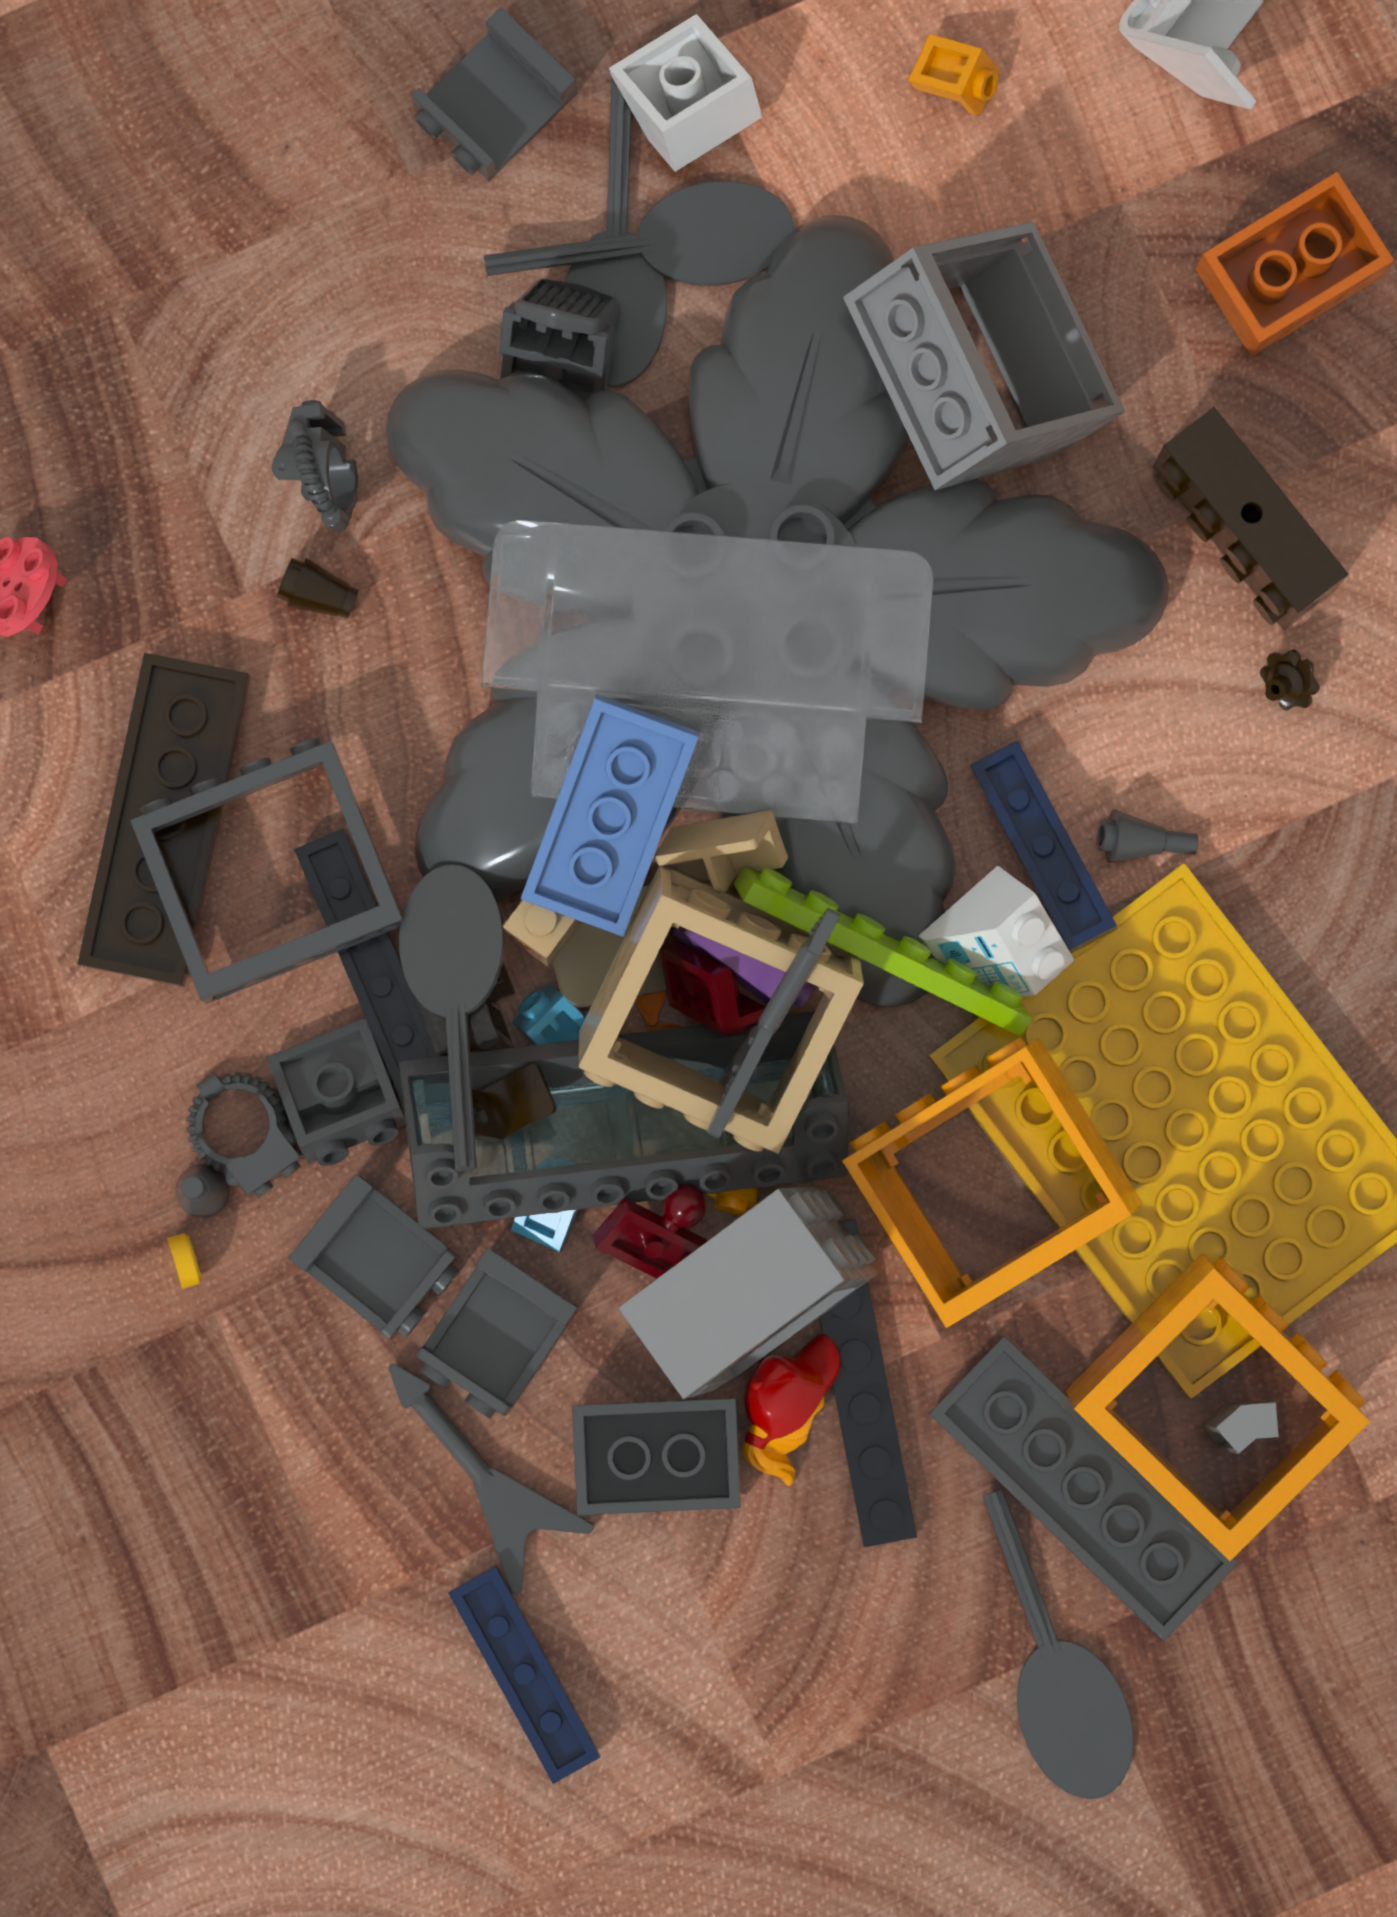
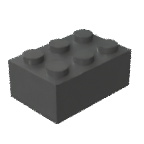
(656, 1456)

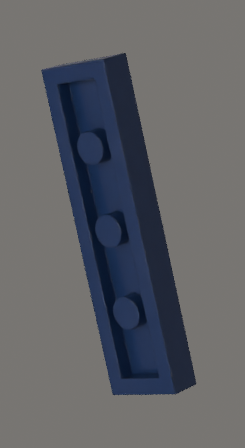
(1044, 847)
(524, 1674)

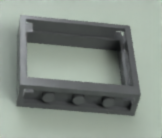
(297, 952)

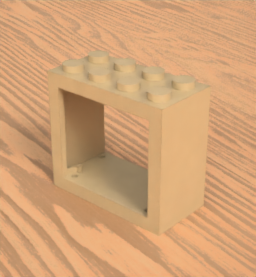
(657, 1081)

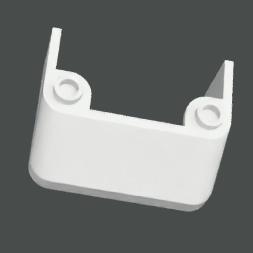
(1193, 42)

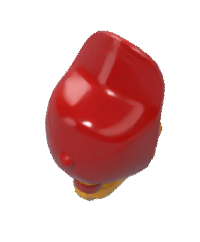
(783, 1401)

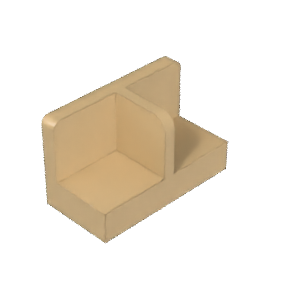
(722, 847)

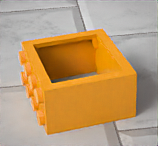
(909, 1228)
(1200, 1287)

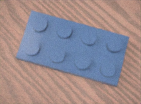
(610, 815)

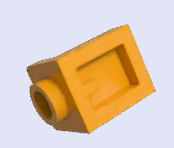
(955, 73)

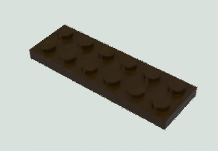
(176, 737)

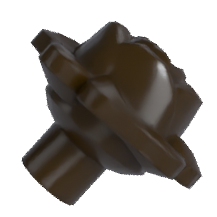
(1289, 679)

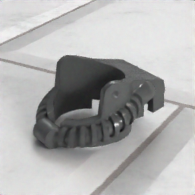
(319, 462)
(273, 1157)

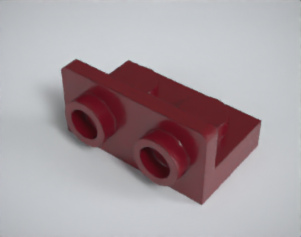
(706, 990)

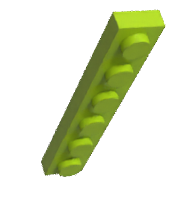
(904, 959)

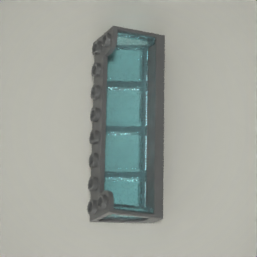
(606, 1140)

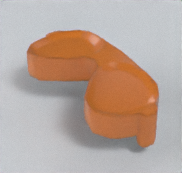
(650, 1008)

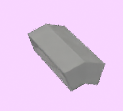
(1241, 1423)

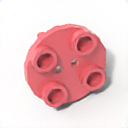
(26, 583)

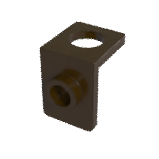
(512, 1104)

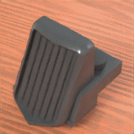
(562, 334)

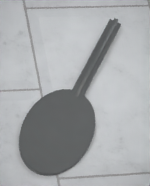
(693, 236)
(629, 278)
(451, 963)
(1065, 1693)

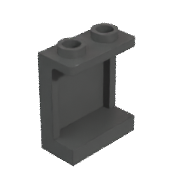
(376, 1258)
(495, 1335)

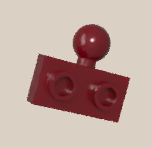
(651, 1240)

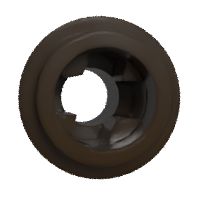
(316, 590)

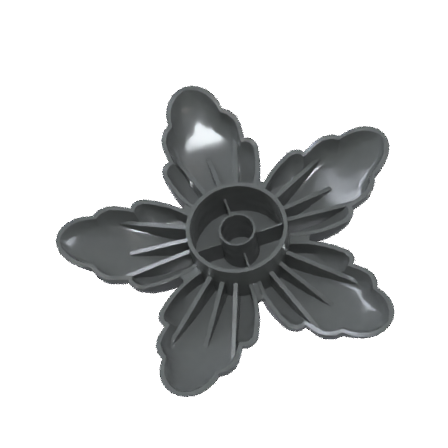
(786, 449)

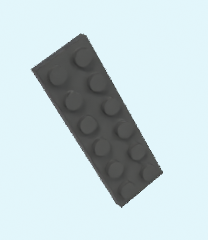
(1081, 1488)

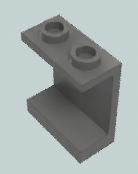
(495, 97)

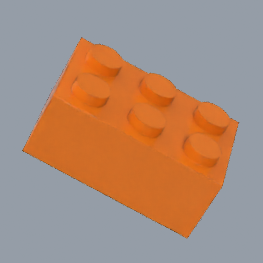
(1294, 264)

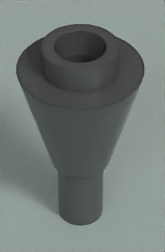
(1130, 837)
(201, 1190)

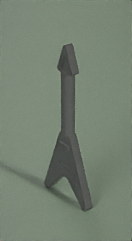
(743, 1064)
(507, 1504)

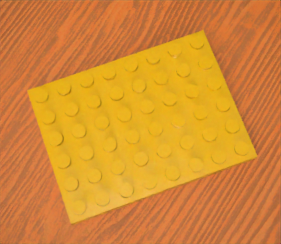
(1214, 1111)

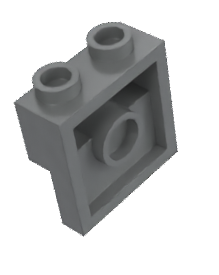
(337, 1093)

